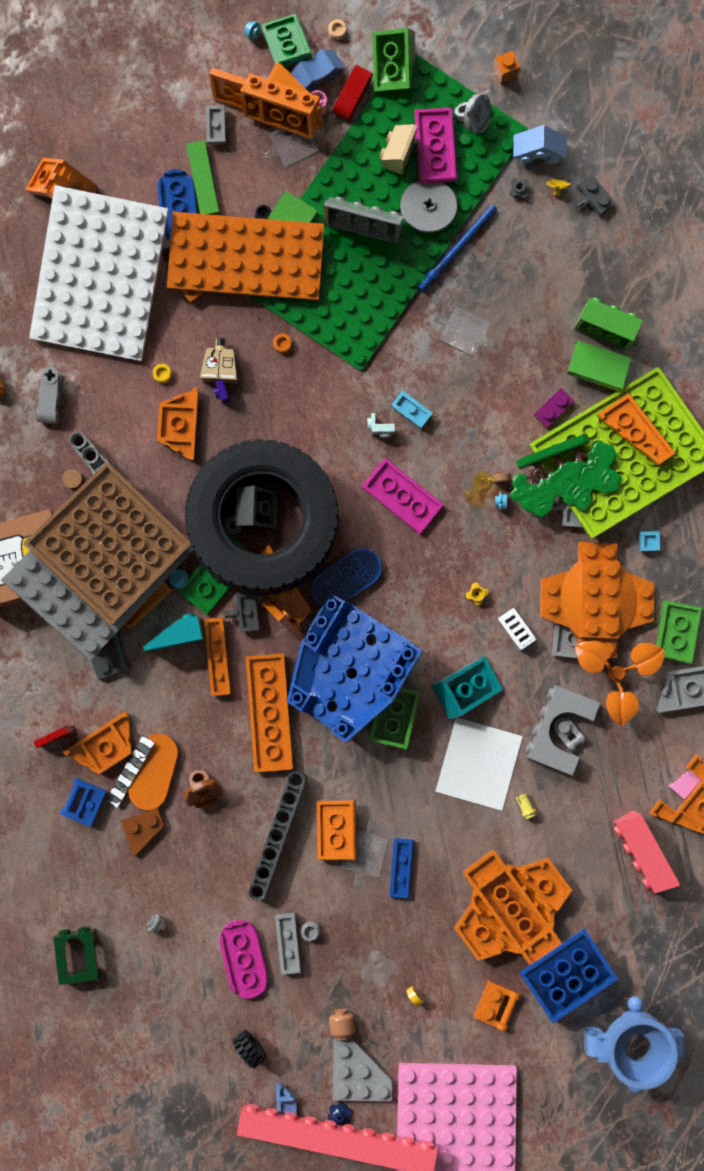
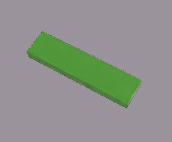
(202, 178)

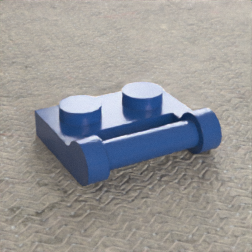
(89, 803)

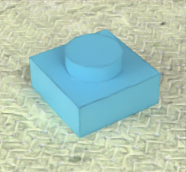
(649, 541)

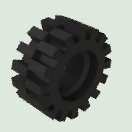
(249, 1049)

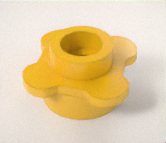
(476, 588)

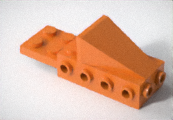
(279, 99)

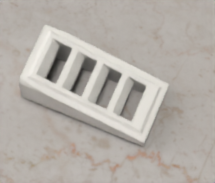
(515, 639)

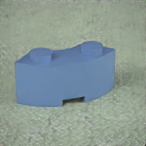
(321, 67)

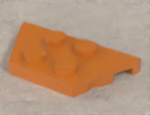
(179, 423)
(104, 746)

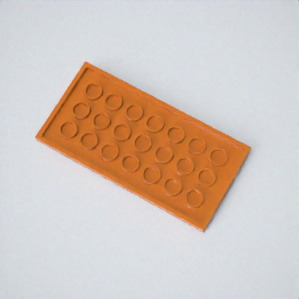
(245, 256)

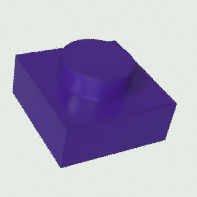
(221, 392)

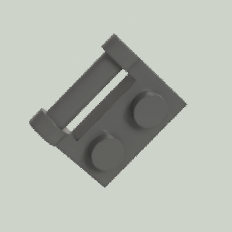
(103, 661)

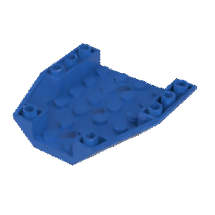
(335, 646)

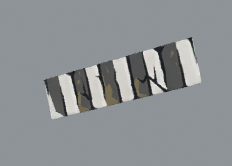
(130, 771)

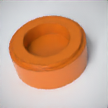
(282, 343)

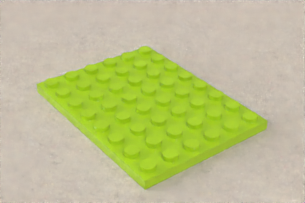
(641, 478)

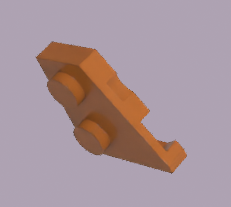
(142, 828)

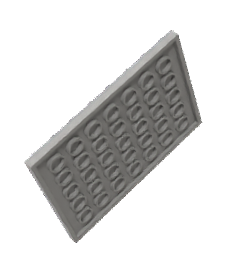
(65, 610)

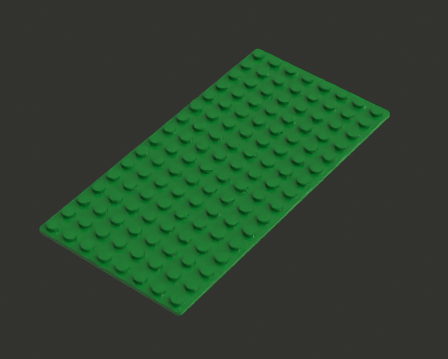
(373, 280)

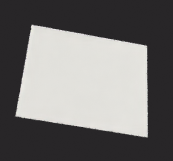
(479, 763)

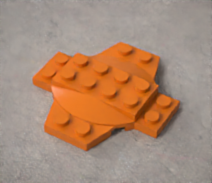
(597, 597)
(512, 908)

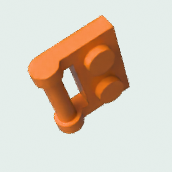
(491, 1002)

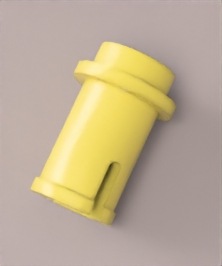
(526, 806)

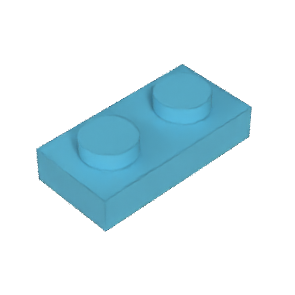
(411, 409)

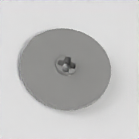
(430, 220)

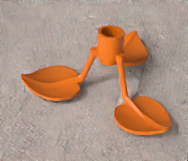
(645, 656)

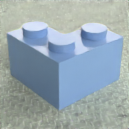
(540, 143)

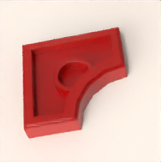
(54, 736)

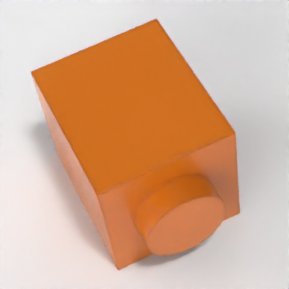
(506, 67)

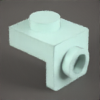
(382, 430)

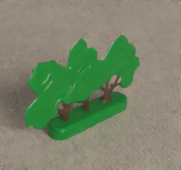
(570, 481)

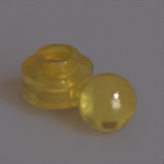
(472, 494)

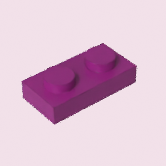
(553, 408)

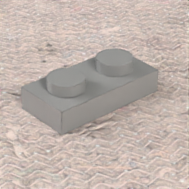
(215, 125)

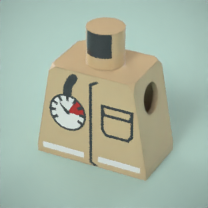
(219, 364)

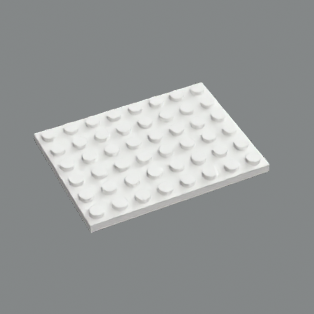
(98, 273)

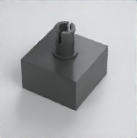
(255, 508)

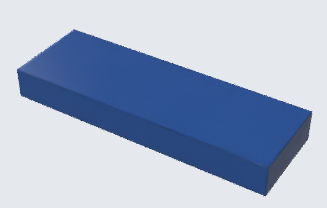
(401, 868)

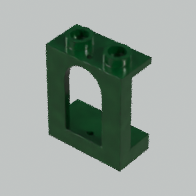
(92, 972)

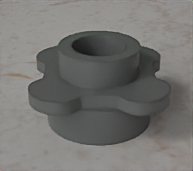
(522, 193)

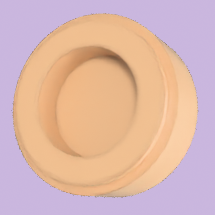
(337, 29)

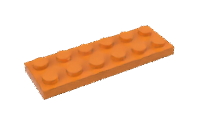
(269, 712)

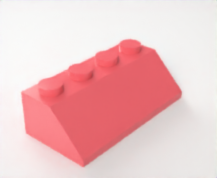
(645, 852)

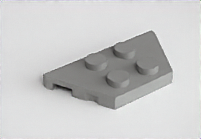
(682, 690)

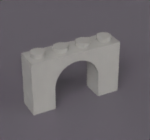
(559, 702)

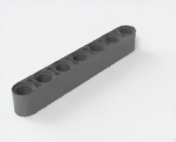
(271, 843)

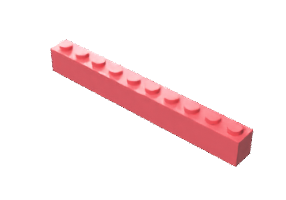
(336, 1139)

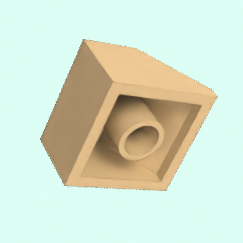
(399, 148)

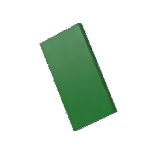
(204, 589)

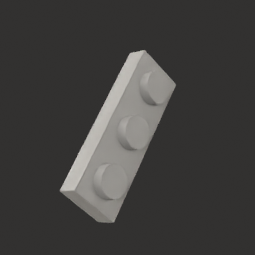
(287, 943)

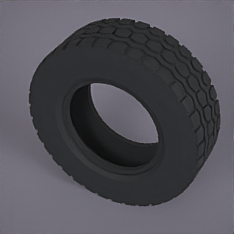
(252, 464)

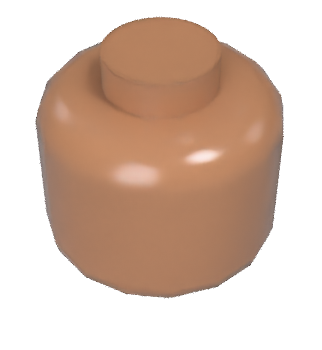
(342, 1024)

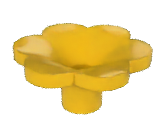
(558, 185)

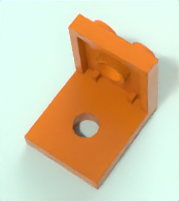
(58, 173)

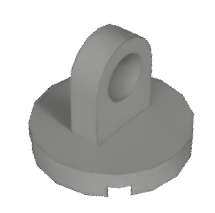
(476, 113)

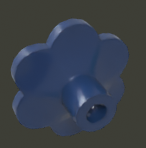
(340, 1110)

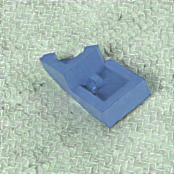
(285, 1099)

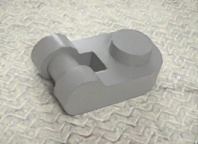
(563, 728)

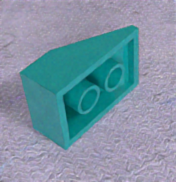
(182, 632)
(467, 688)

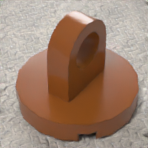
(203, 792)

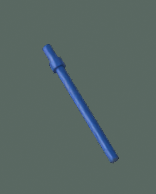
(434, 273)

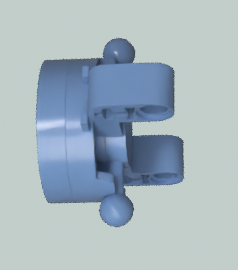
(642, 1073)

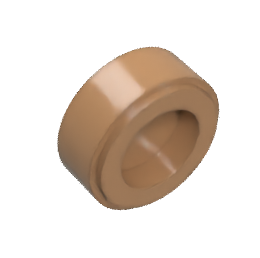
(501, 478)
(72, 479)

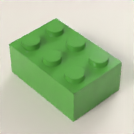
(608, 323)
(396, 721)

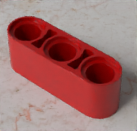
(352, 92)

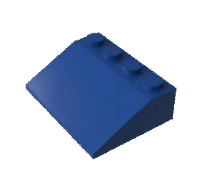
(568, 975)

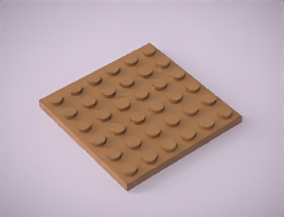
(107, 544)

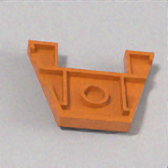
(691, 811)

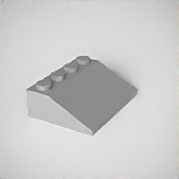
(363, 220)

